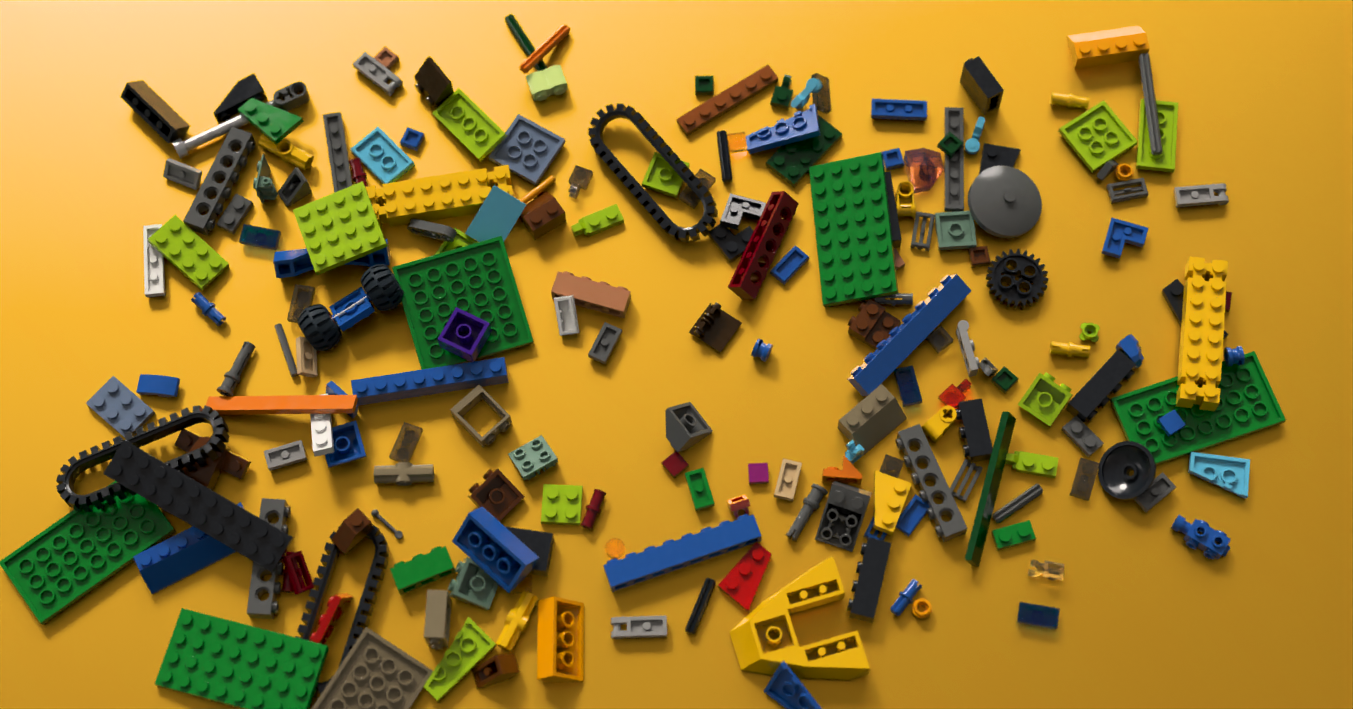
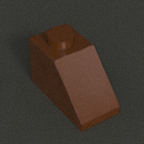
(352, 531)
(495, 670)

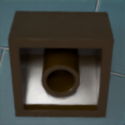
(433, 83)

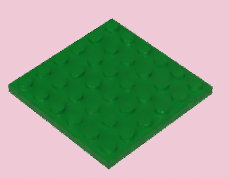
(473, 280)

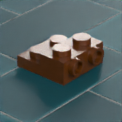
(872, 324)
(495, 494)

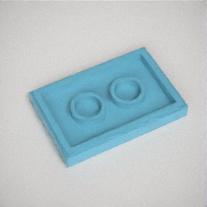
(382, 156)
(495, 216)

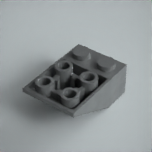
(843, 515)

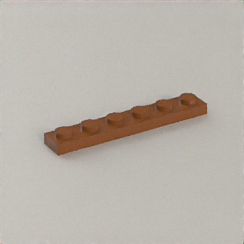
(727, 100)

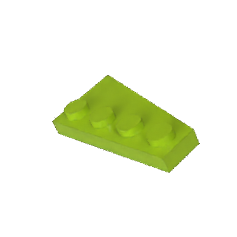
(466, 651)

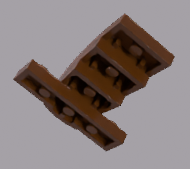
(208, 475)

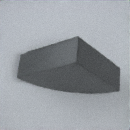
(1107, 169)
(987, 367)

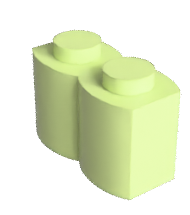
(547, 83)

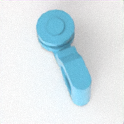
(812, 86)
(972, 145)

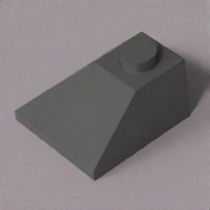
(685, 426)

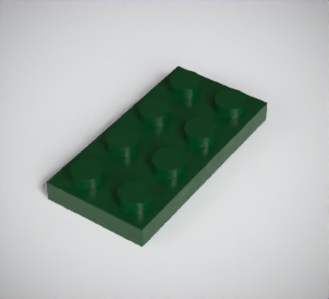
(794, 159)

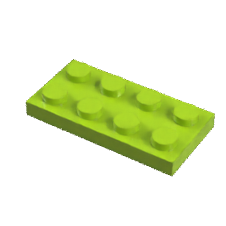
(1167, 119)
(469, 124)
(188, 252)

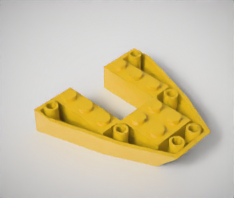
(768, 637)

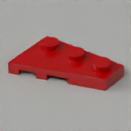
(746, 576)
(332, 615)

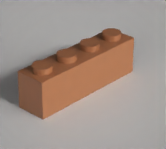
(592, 294)

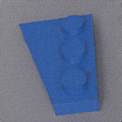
(789, 691)

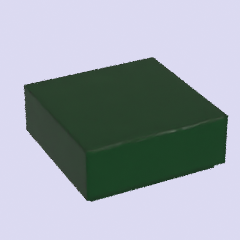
(704, 85)
(950, 144)
(1004, 379)

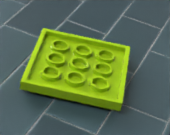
(340, 228)

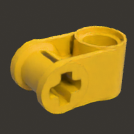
(905, 203)
(938, 425)

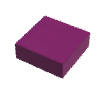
(758, 473)

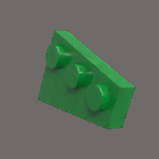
(270, 120)

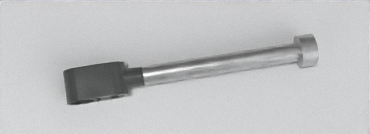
(238, 121)

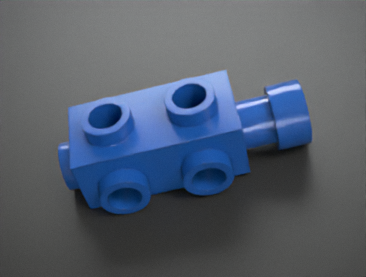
(1206, 541)

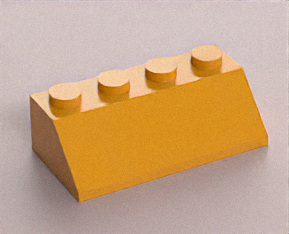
(1107, 46)
(560, 640)

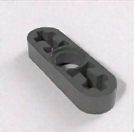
(432, 230)

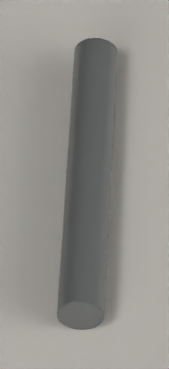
(286, 350)

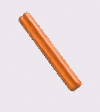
(544, 49)

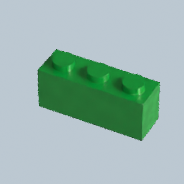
(422, 570)

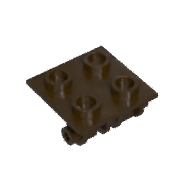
(715, 327)

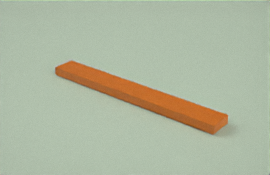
(283, 404)

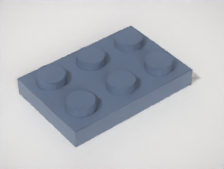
(120, 407)

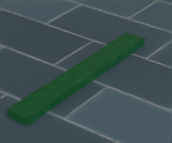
(990, 489)

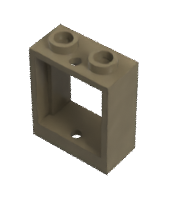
(468, 403)
(437, 619)

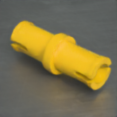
(1069, 100)
(1069, 349)

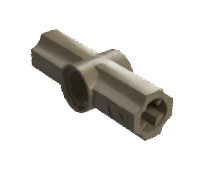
(403, 474)

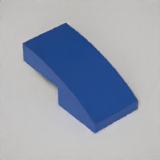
(158, 385)

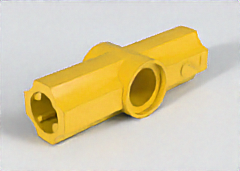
(294, 155)
(517, 621)

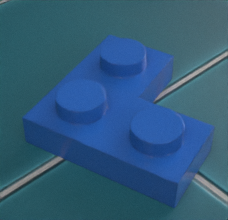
(1120, 233)

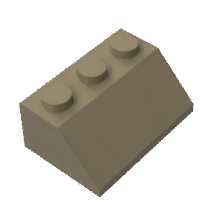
(872, 419)

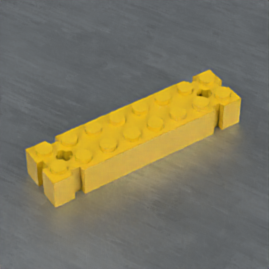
(437, 195)
(1202, 334)

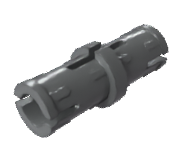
(907, 298)

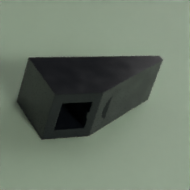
(241, 92)

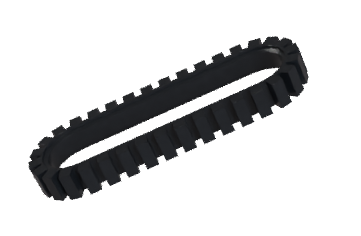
(672, 159)
(143, 437)
(318, 596)

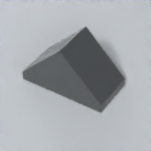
(294, 188)

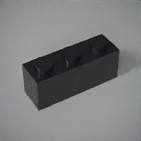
(974, 430)

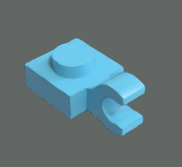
(854, 452)

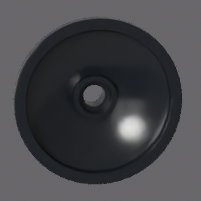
(1118, 463)

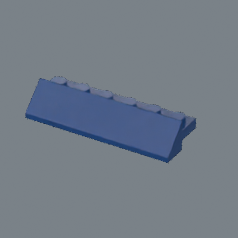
(179, 557)

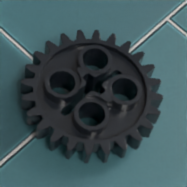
(1021, 263)

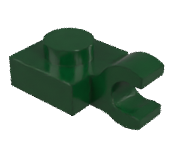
(783, 95)

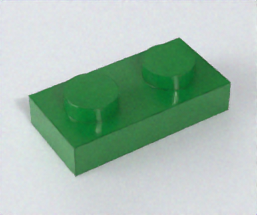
(699, 489)
(1013, 535)

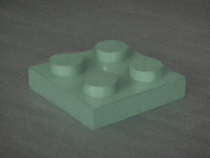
(955, 230)

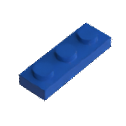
(899, 109)

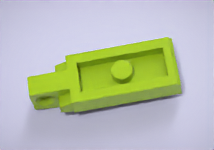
(598, 221)
(1033, 463)

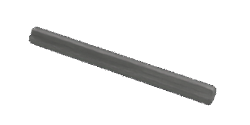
(1150, 104)

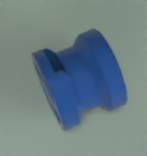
(762, 350)
(1234, 356)

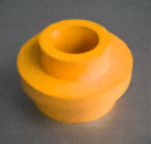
(1124, 168)
(926, 604)

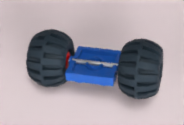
(321, 326)

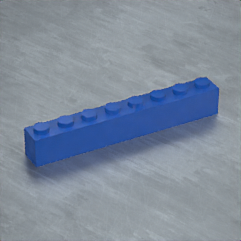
(909, 334)
(430, 381)
(682, 552)

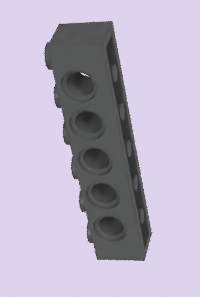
(235, 139)
(915, 437)
(266, 609)

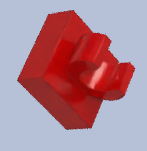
(738, 503)

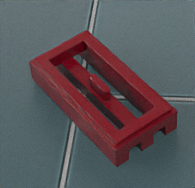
(295, 573)

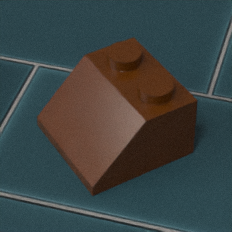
(542, 215)

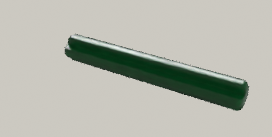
(523, 39)

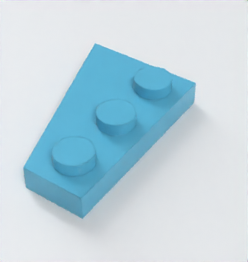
(1222, 471)

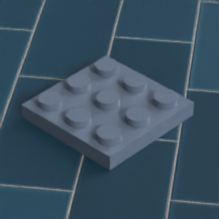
(527, 149)

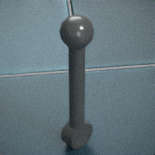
(398, 534)

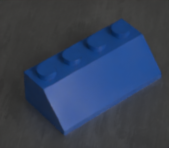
(495, 549)

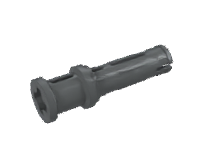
(232, 377)
(810, 504)

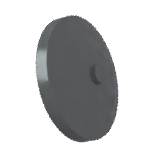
(1004, 202)

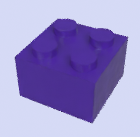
(464, 335)

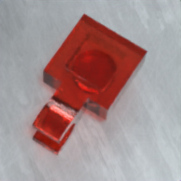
(954, 395)

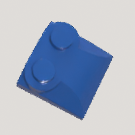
(347, 445)

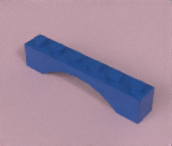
(298, 261)

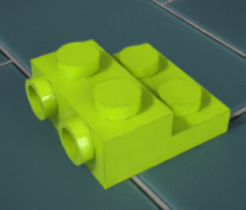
(1046, 398)

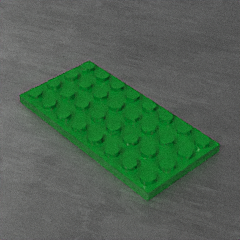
(853, 230)
(1244, 408)
(83, 552)
(240, 664)

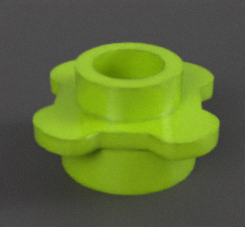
(1094, 328)

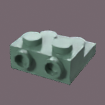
(473, 584)

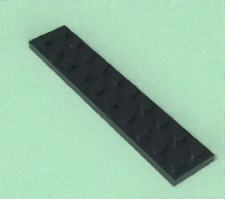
(198, 505)

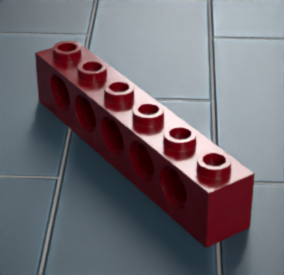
(763, 245)

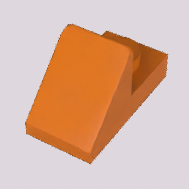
(847, 475)

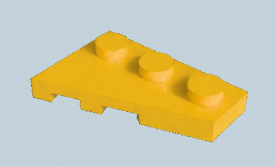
(889, 500)

